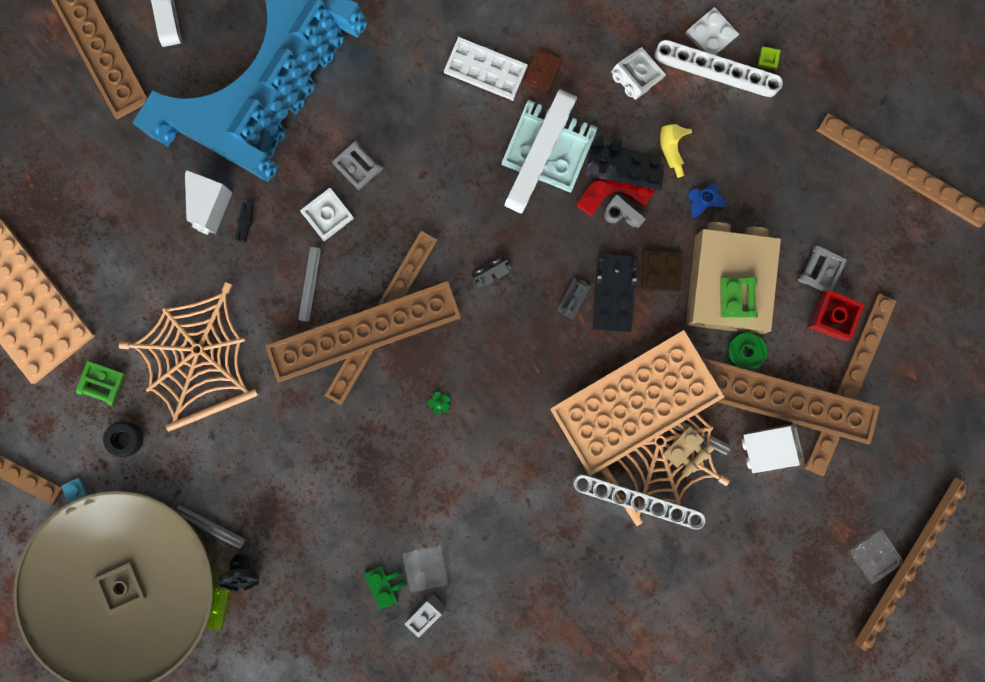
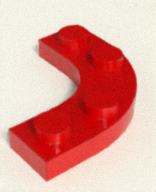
(602, 188)

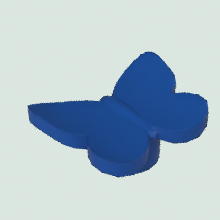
(705, 199)

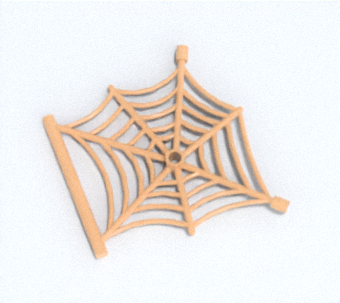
(240, 385)
(620, 494)

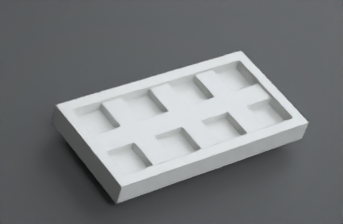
(485, 68)

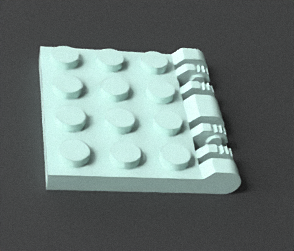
(565, 157)

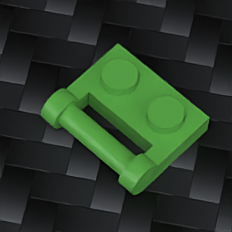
(732, 297)
(103, 377)

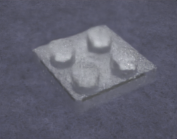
(876, 556)
(425, 568)

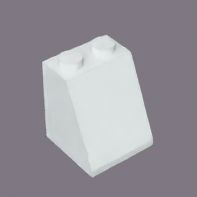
(205, 202)
(773, 448)

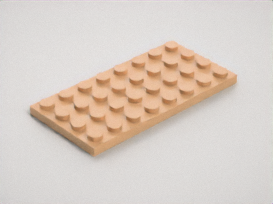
(35, 318)
(637, 403)

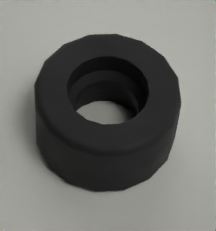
(111, 435)

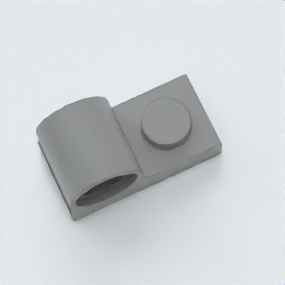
(632, 217)
(426, 615)

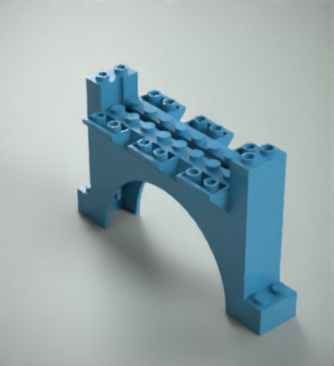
(247, 114)

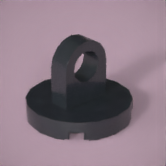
(239, 575)

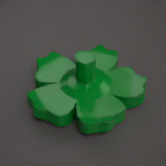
(438, 403)

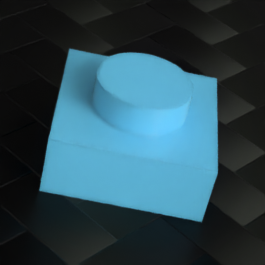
(74, 489)

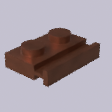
(542, 71)

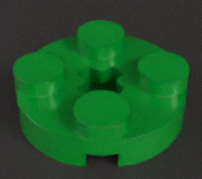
(753, 342)

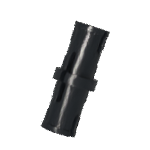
(244, 222)

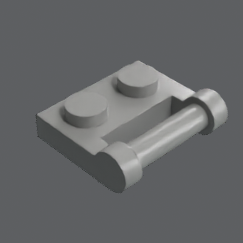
(352, 169)
(828, 272)

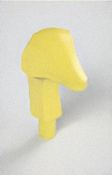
(669, 138)

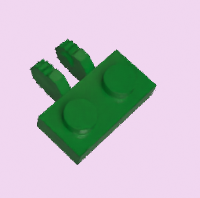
(381, 587)

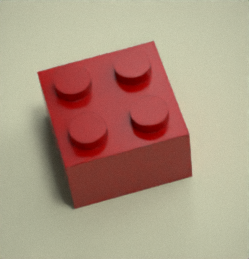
(836, 315)

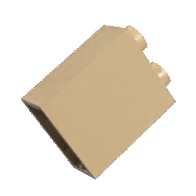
(732, 255)

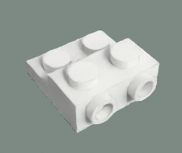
(637, 73)

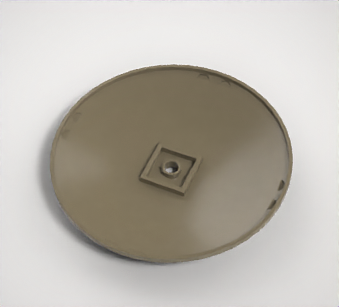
(70, 597)

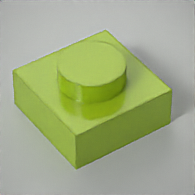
(768, 58)

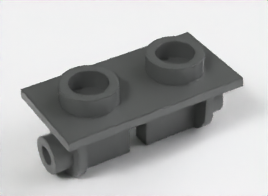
(496, 267)
(573, 298)

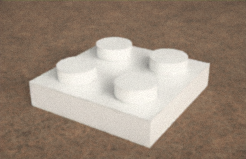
(712, 32)
(327, 214)

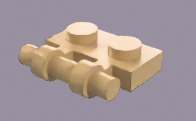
(683, 447)

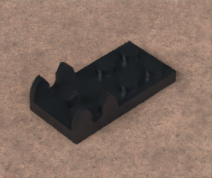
(624, 165)
(614, 292)

